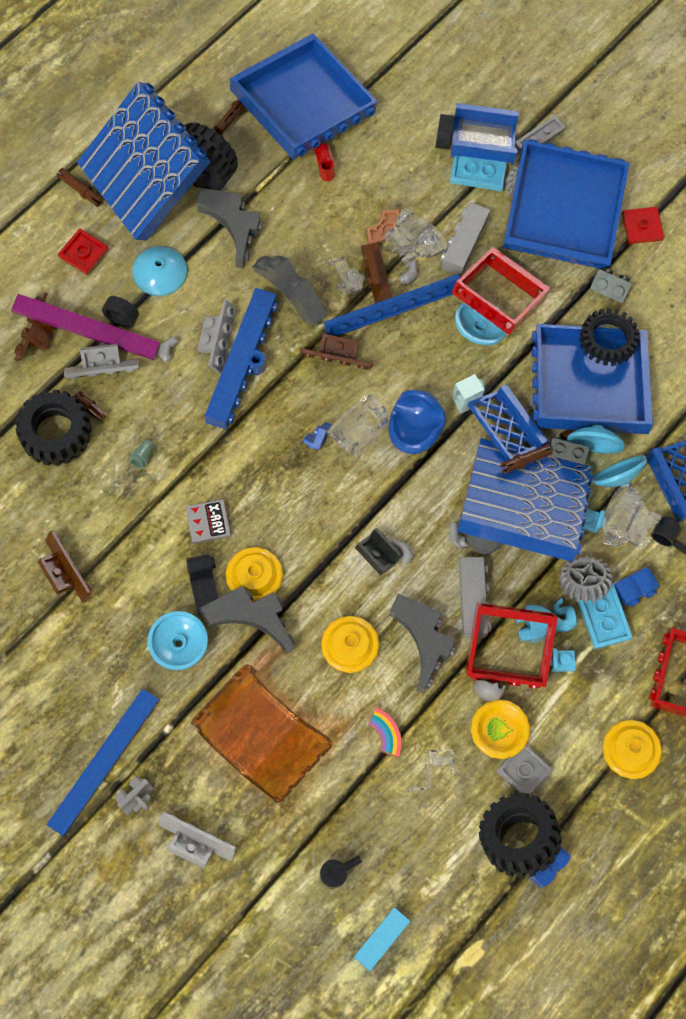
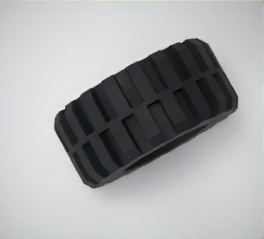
(219, 152)
(53, 405)
(528, 858)

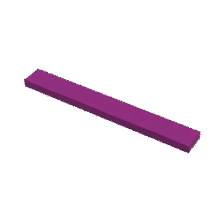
(85, 326)

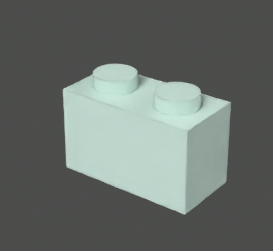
(466, 391)

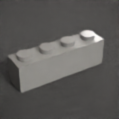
(465, 239)
(473, 590)

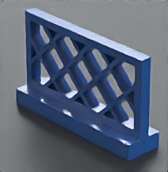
(518, 418)
(668, 483)

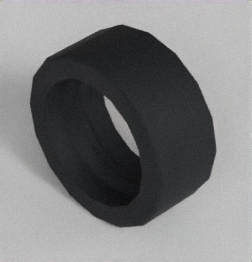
(444, 131)
(120, 311)

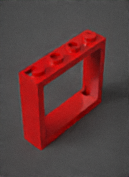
(513, 273)
(659, 675)
(514, 679)

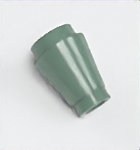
(141, 454)

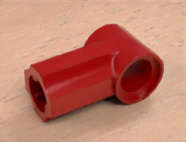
(325, 162)

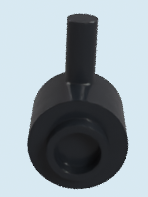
(667, 532)
(334, 872)

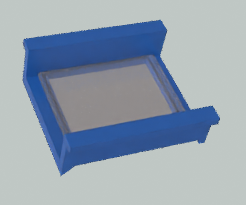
(484, 133)

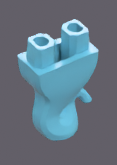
(536, 631)

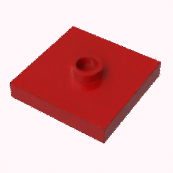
(642, 225)
(83, 251)

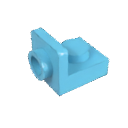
(593, 520)
(562, 661)

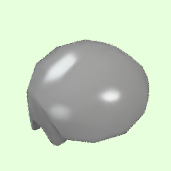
(489, 691)

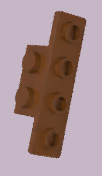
(376, 272)
(36, 334)
(339, 349)
(61, 569)

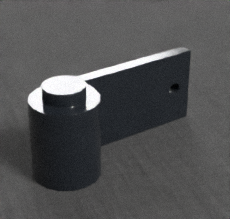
(202, 581)

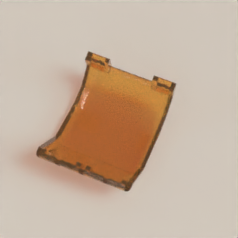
(260, 735)

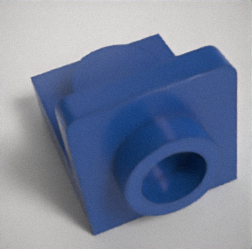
(319, 438)

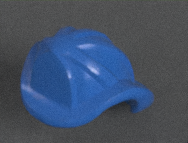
(416, 421)

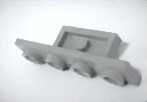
(216, 336)
(100, 360)
(193, 843)

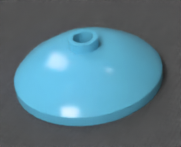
(159, 279)
(476, 327)
(598, 439)
(620, 472)
(173, 628)

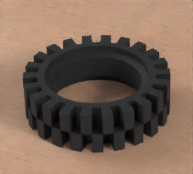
(607, 355)

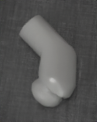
(410, 275)
(458, 540)
(405, 550)

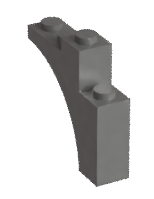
(230, 212)
(295, 288)
(261, 614)
(432, 645)

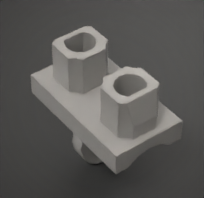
(136, 798)

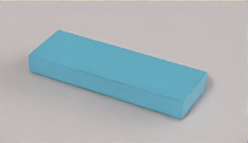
(381, 939)

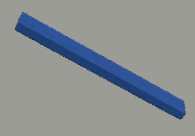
(390, 307)
(102, 762)

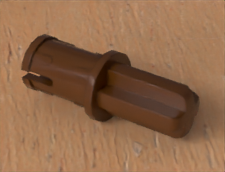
(91, 407)

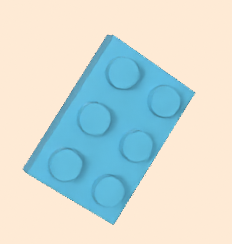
(478, 173)
(605, 620)

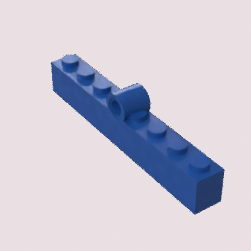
(241, 359)

